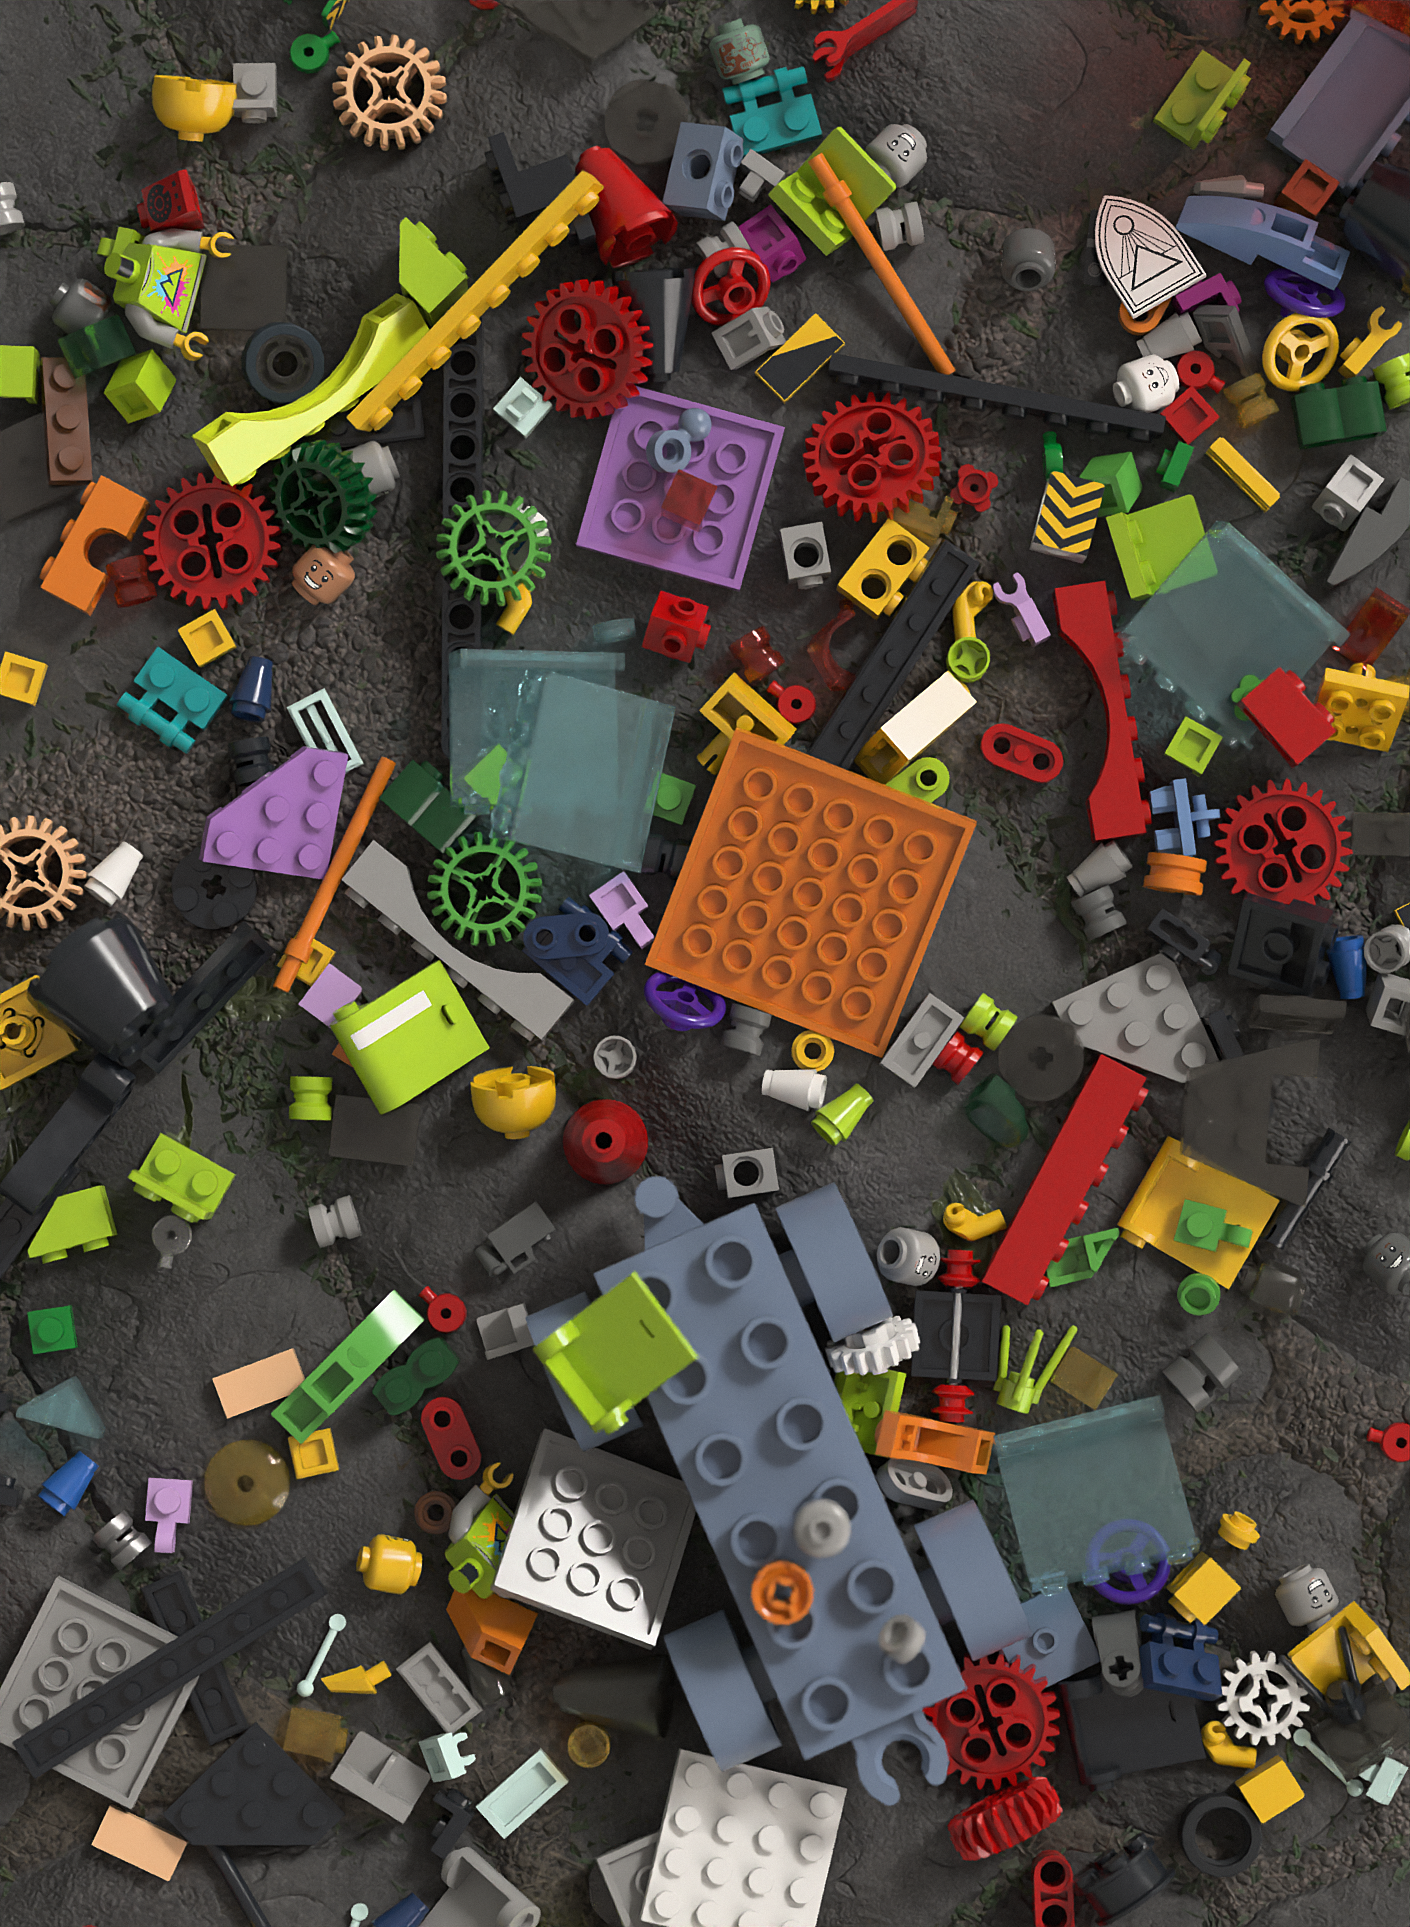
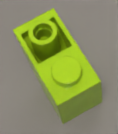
(74, 1221)

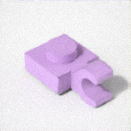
(1028, 620)
(621, 906)
(168, 1504)

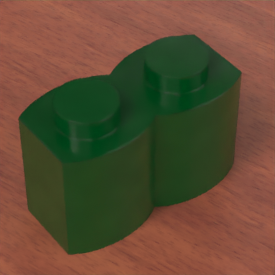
(1338, 414)
(426, 805)
(407, 1383)

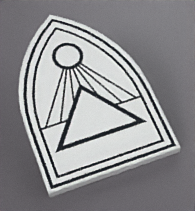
(1142, 254)

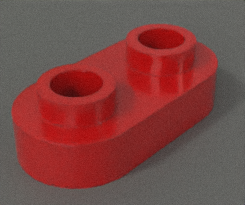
(1022, 750)
(453, 1437)

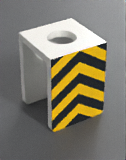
(1067, 517)

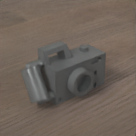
(513, 1239)

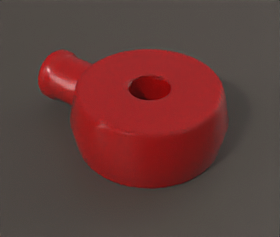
(1206, 371)
(787, 695)
(437, 1303)
(1388, 1438)

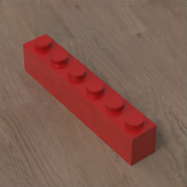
(1063, 1180)

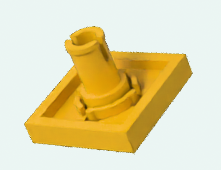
(1362, 706)
(20, 1032)

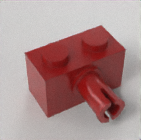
(1287, 716)

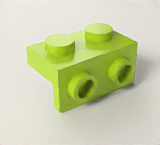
(866, 1399)

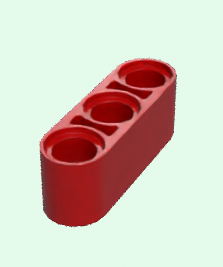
(1052, 1893)

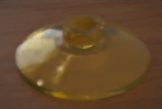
(269, 1477)

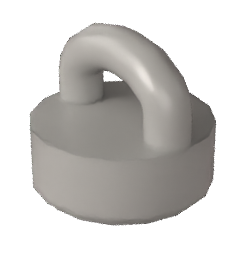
(901, 1638)

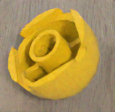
(193, 105)
(515, 1100)

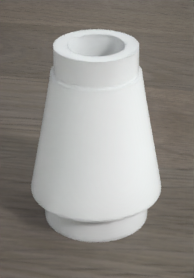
(112, 876)
(796, 1087)

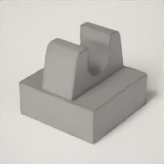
(759, 174)

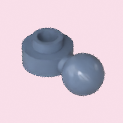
(692, 426)

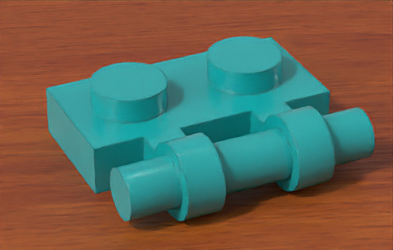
(777, 124)
(178, 688)

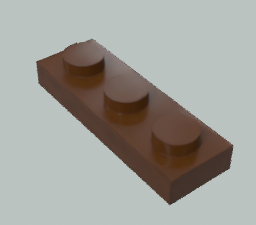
(65, 424)

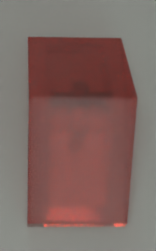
(1373, 627)

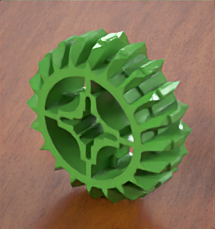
(511, 539)
(452, 871)

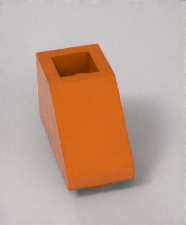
(491, 1627)

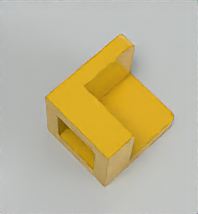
(1270, 1789)

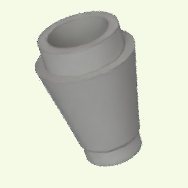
(1171, 337)
(1100, 869)

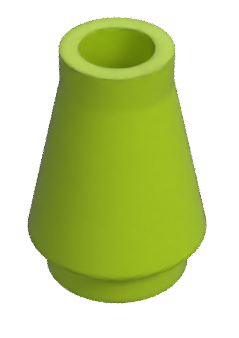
(840, 1116)

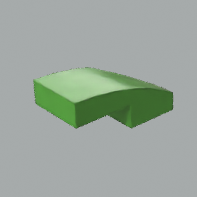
(1081, 1257)

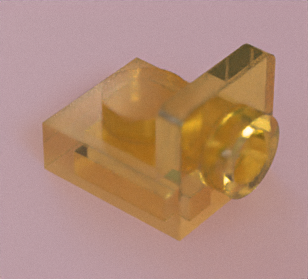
(921, 524)
(315, 1733)

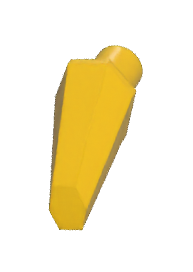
(358, 1679)

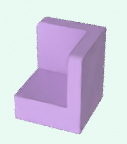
(329, 993)

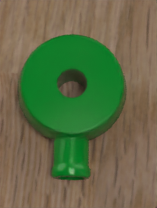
(314, 43)
(1051, 455)

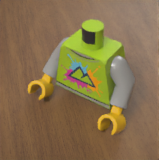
(161, 283)
(478, 1536)

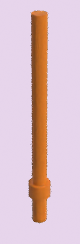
(838, 195)
(300, 949)

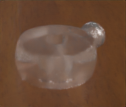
(171, 1247)

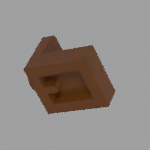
(1307, 191)

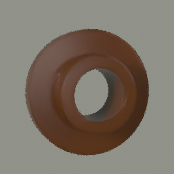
(421, 1512)

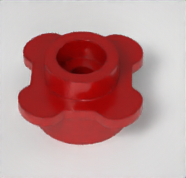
(985, 484)

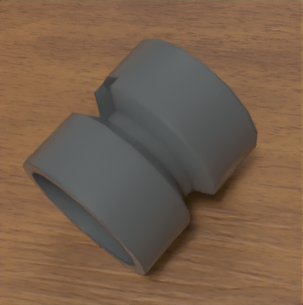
(1202, 1373)

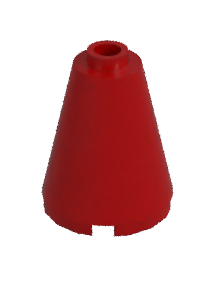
(628, 212)
(627, 1146)

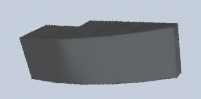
(1372, 535)

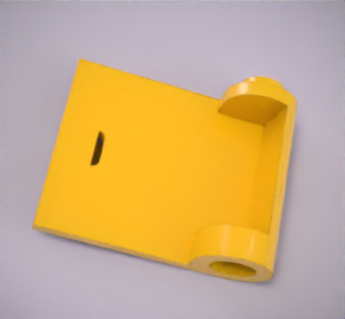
(1158, 1204)

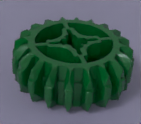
(319, 471)

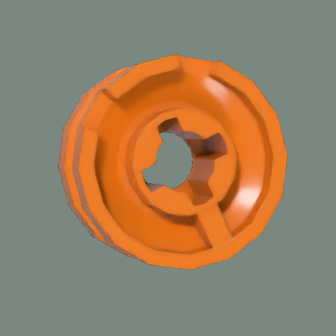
(1174, 873)
(787, 1574)

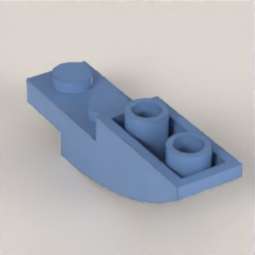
(1253, 228)

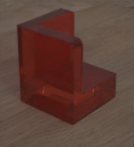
(688, 500)

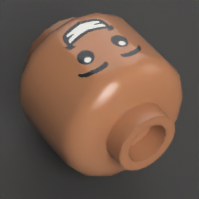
(322, 574)

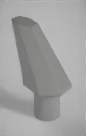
(1230, 186)

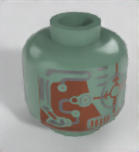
(739, 51)

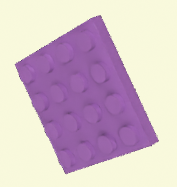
(628, 493)

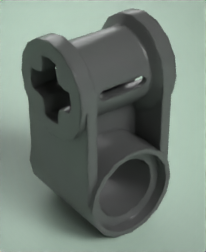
(1118, 1645)

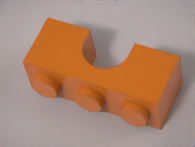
(106, 510)

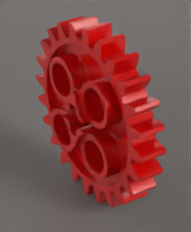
(599, 315)
(872, 457)
(174, 548)
(1317, 831)
(1025, 1707)

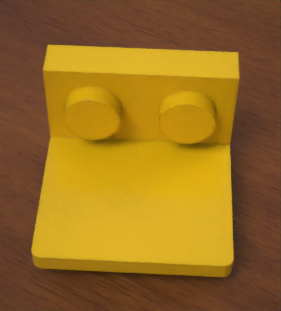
(1322, 1659)

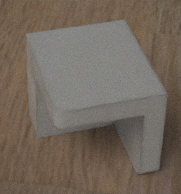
(505, 1331)

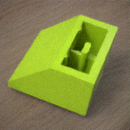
(427, 274)

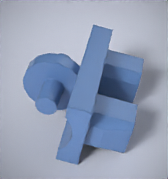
(1176, 800)

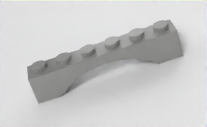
(388, 886)

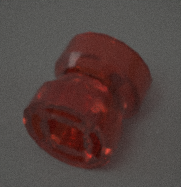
(131, 581)
(756, 654)

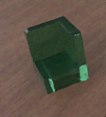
(96, 346)

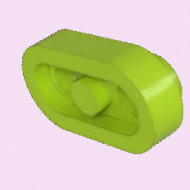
(910, 783)

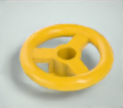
(1297, 349)

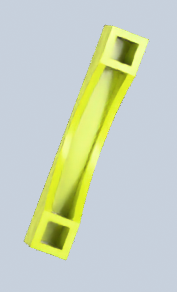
(244, 441)

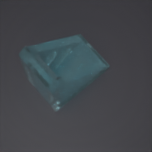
(65, 1408)

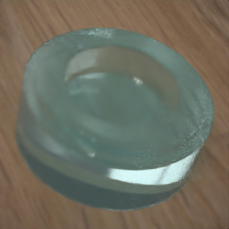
(614, 630)

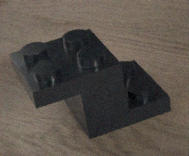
(533, 190)

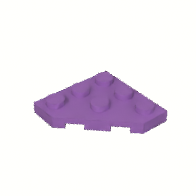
(282, 818)

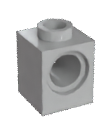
(805, 536)
(767, 1177)

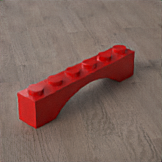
(1086, 625)

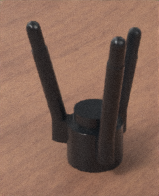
(1342, 1695)

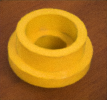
(825, 1045)
(1238, 1530)

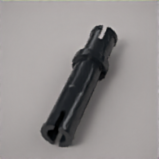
(1320, 1169)

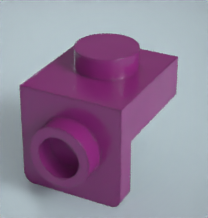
(1206, 292)

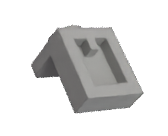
(255, 91)
(749, 336)
(1347, 493)

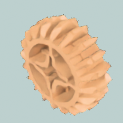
(401, 78)
(42, 858)

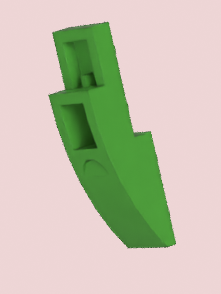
(347, 1366)

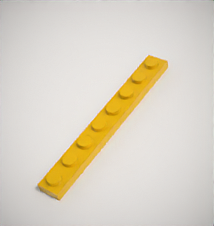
(486, 292)

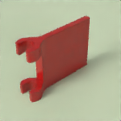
(859, 35)

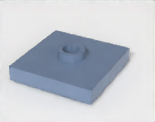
(1059, 1638)

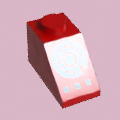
(171, 204)

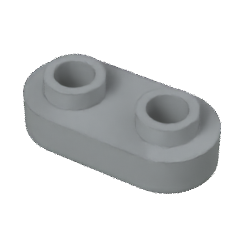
(914, 1483)

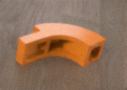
(933, 1442)

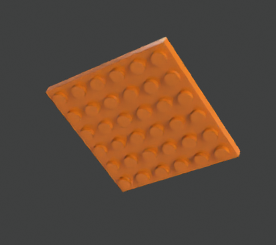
(810, 892)

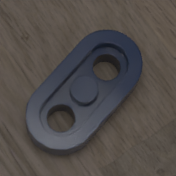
(566, 937)

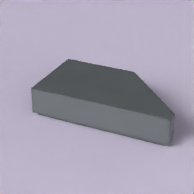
(1225, 335)

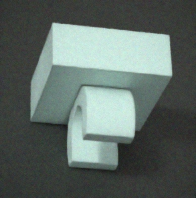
(522, 407)
(443, 1756)
(1384, 1779)

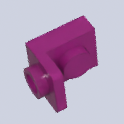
(773, 242)

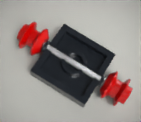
(956, 1335)

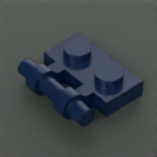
(585, 974)
(1177, 1669)

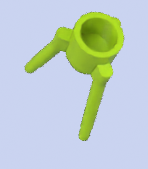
(1018, 1390)

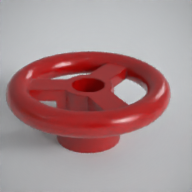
(742, 298)

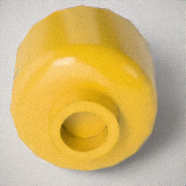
(389, 1564)

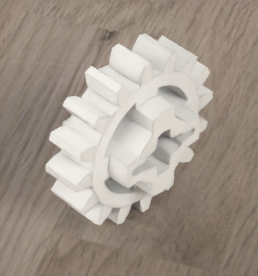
(874, 1347)
(1243, 1702)

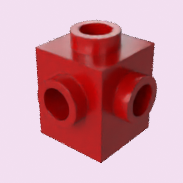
(676, 627)

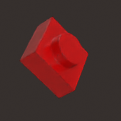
(1189, 416)

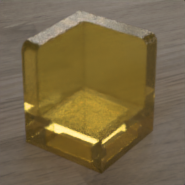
(1083, 1377)

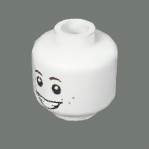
(1146, 384)

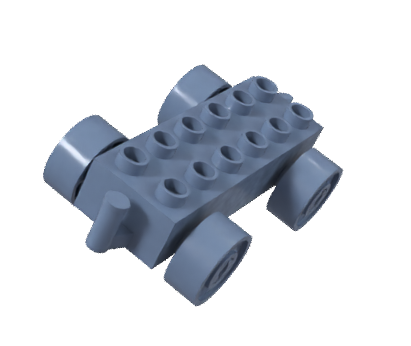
(756, 1441)

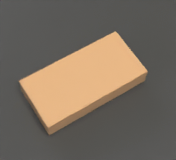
(259, 1383)
(140, 1842)

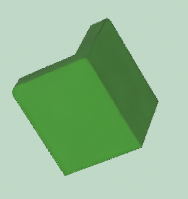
(1120, 480)

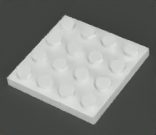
(741, 1847)

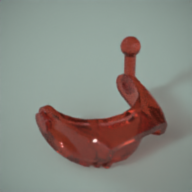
(818, 649)

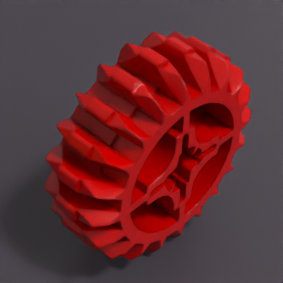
(1004, 1818)

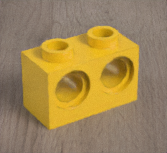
(875, 564)
(1201, 1589)

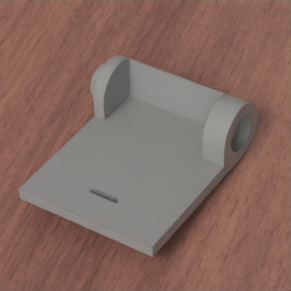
(479, 1896)

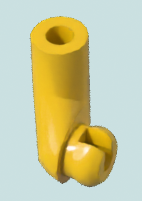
(968, 605)
(514, 611)
(971, 1226)
(1223, 1750)

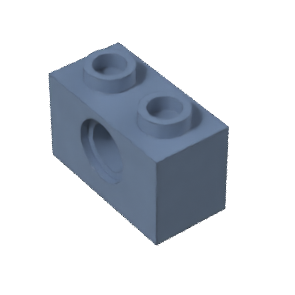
(696, 150)

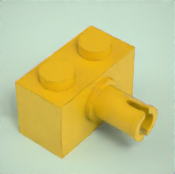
(742, 707)

